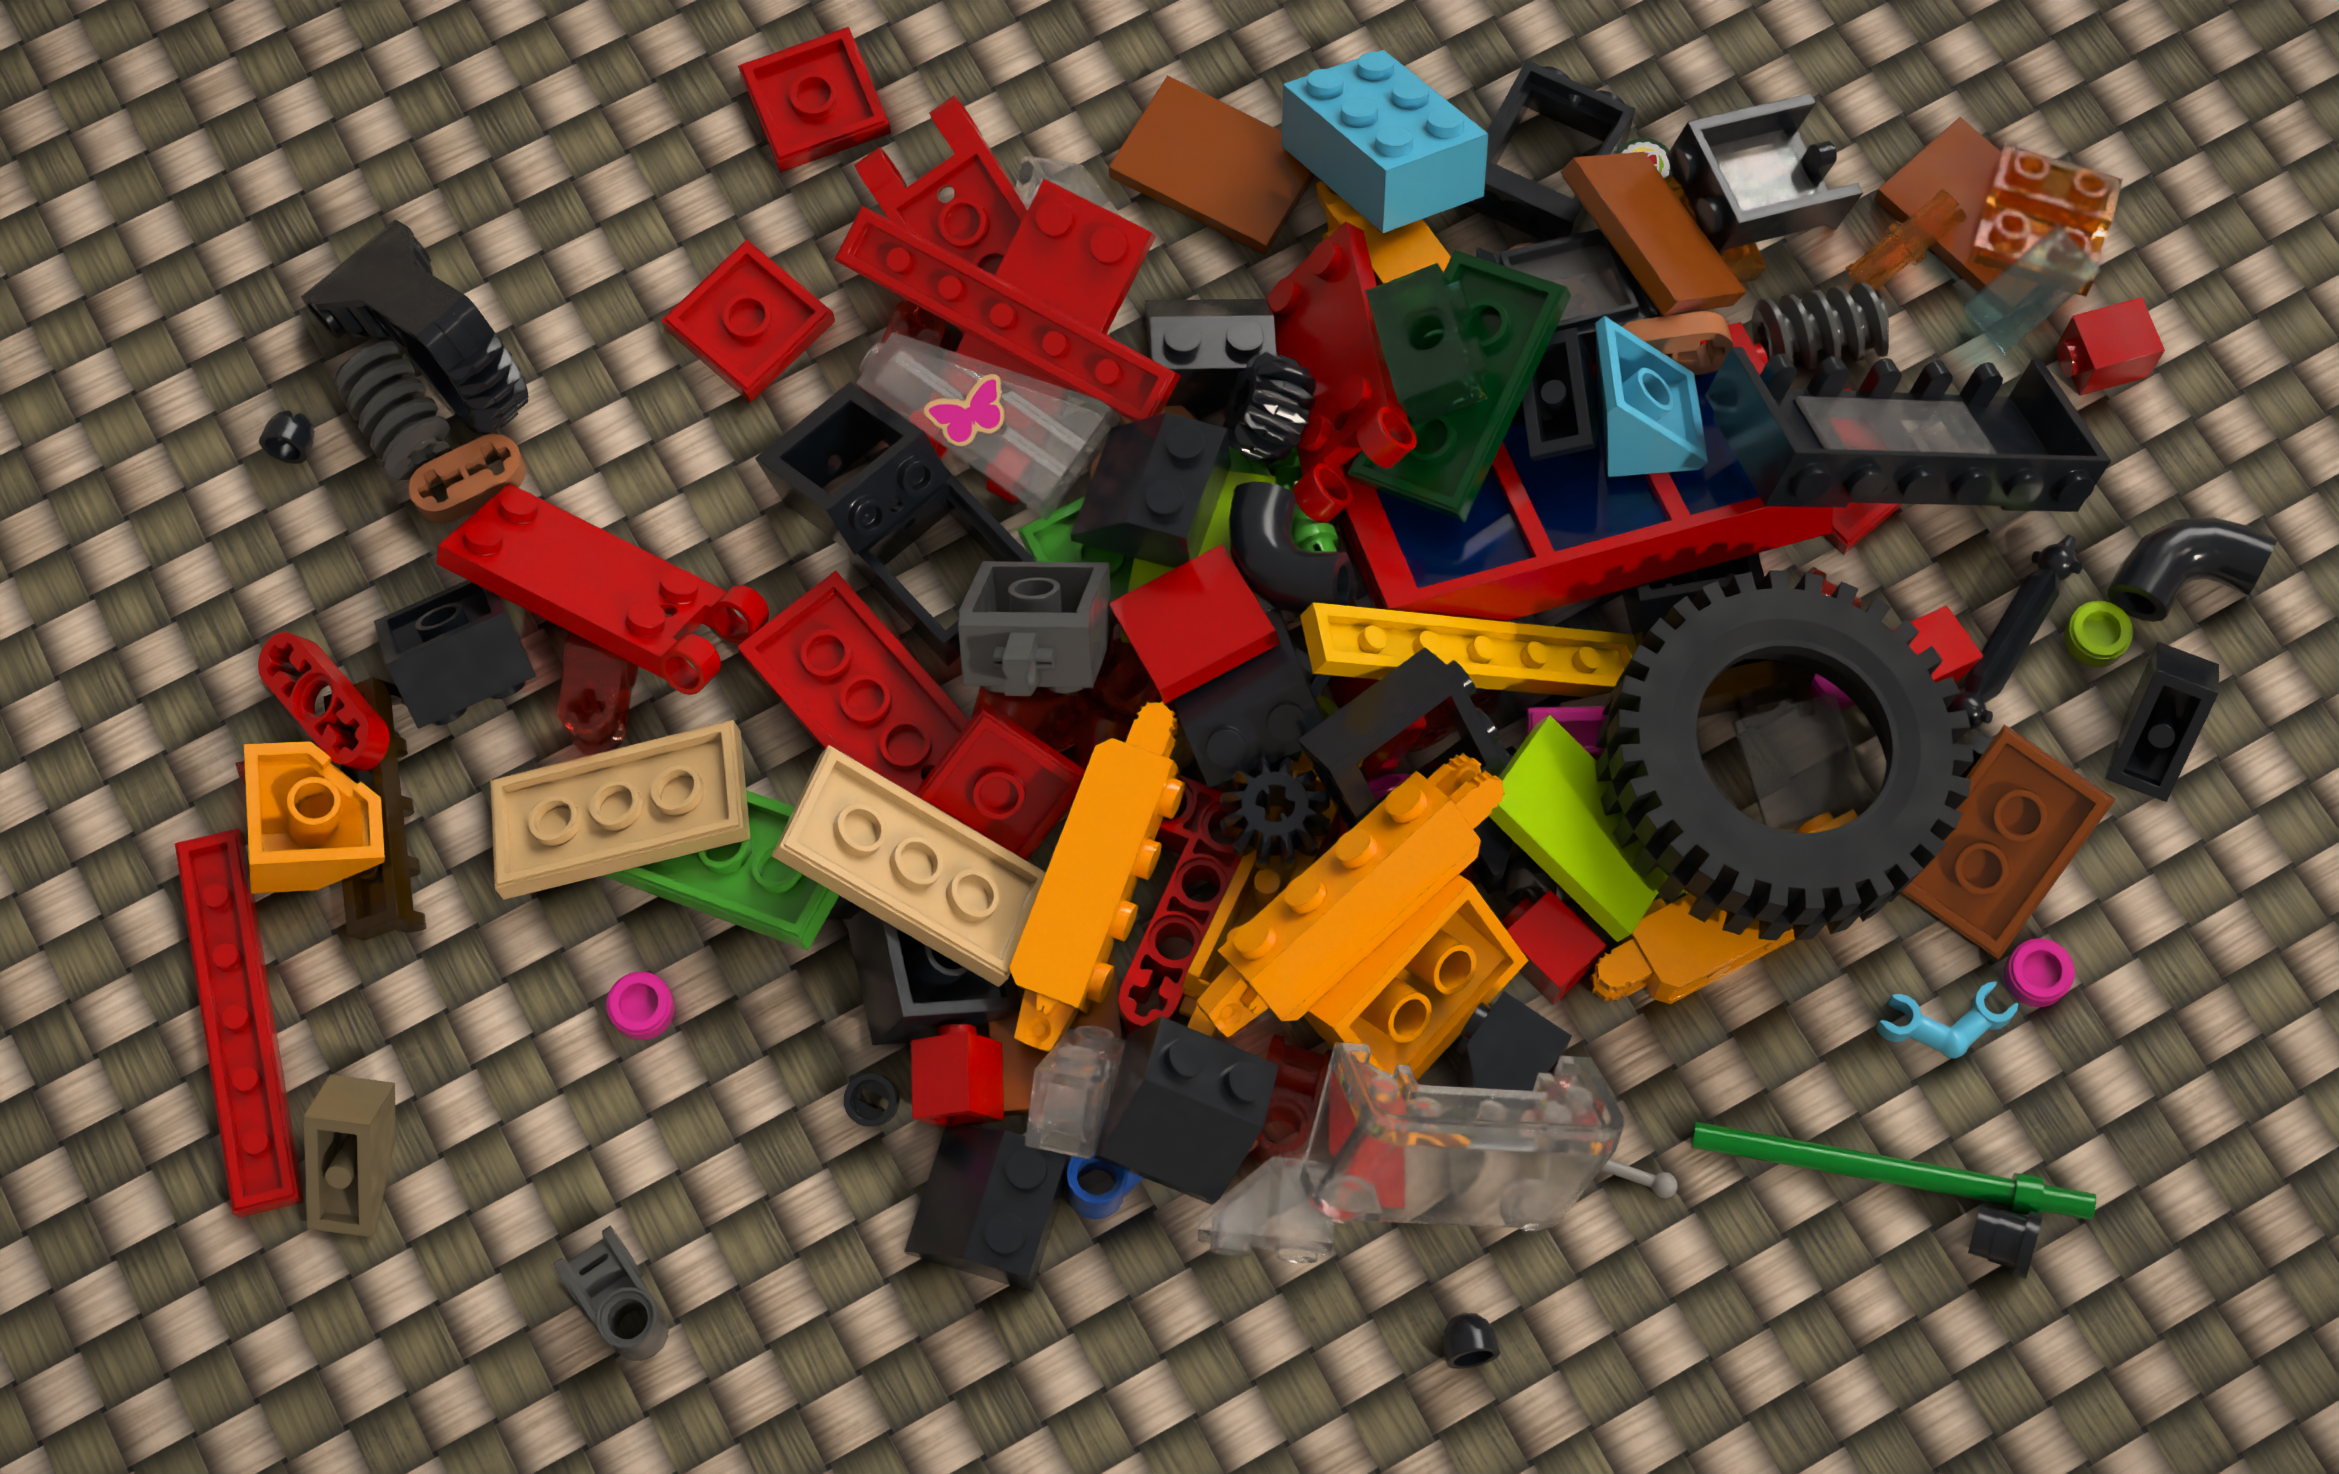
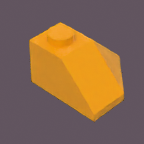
(306, 819)

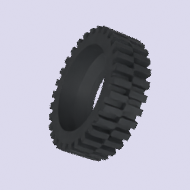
(1714, 846)

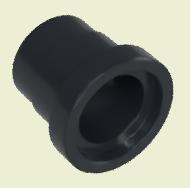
(2006, 1238)

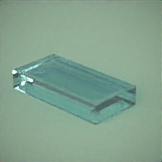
(2031, 288)

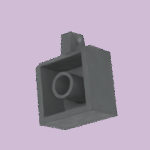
(1035, 626)

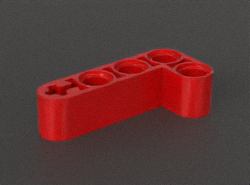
(1176, 913)

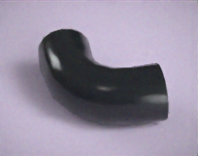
(2187, 552)
(1270, 559)

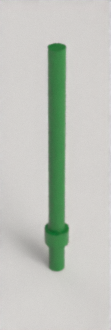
(2019, 1193)

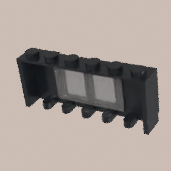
(1905, 447)

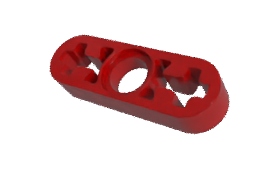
(346, 705)

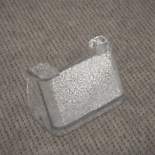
(1456, 1152)

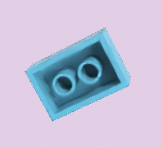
(1384, 140)

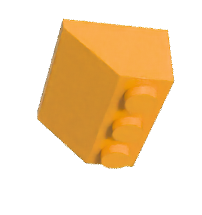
(1422, 982)

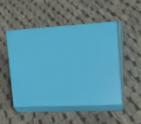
(1645, 406)

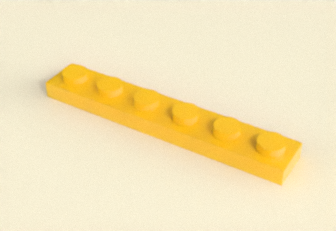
(1492, 652)

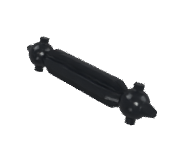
(2016, 630)

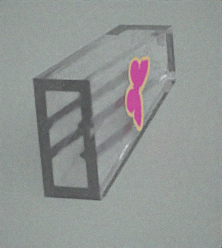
(998, 422)

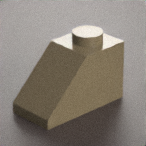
(348, 1154)

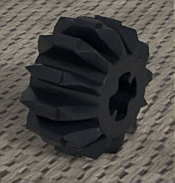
(1269, 407)
(1296, 827)

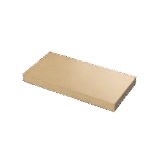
(619, 810)
(910, 865)

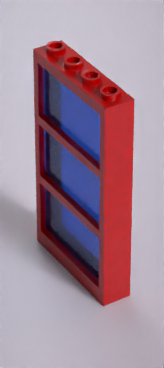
(1565, 528)

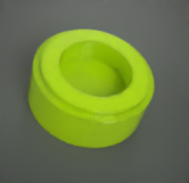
(2098, 633)

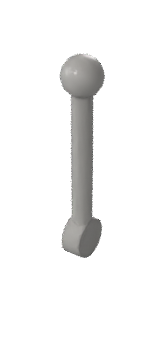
(1662, 1184)

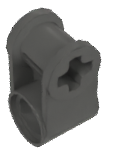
(608, 1287)

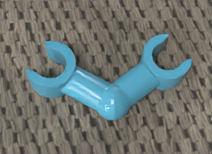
(1951, 1040)

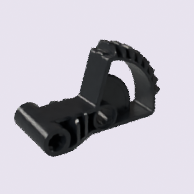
(393, 295)

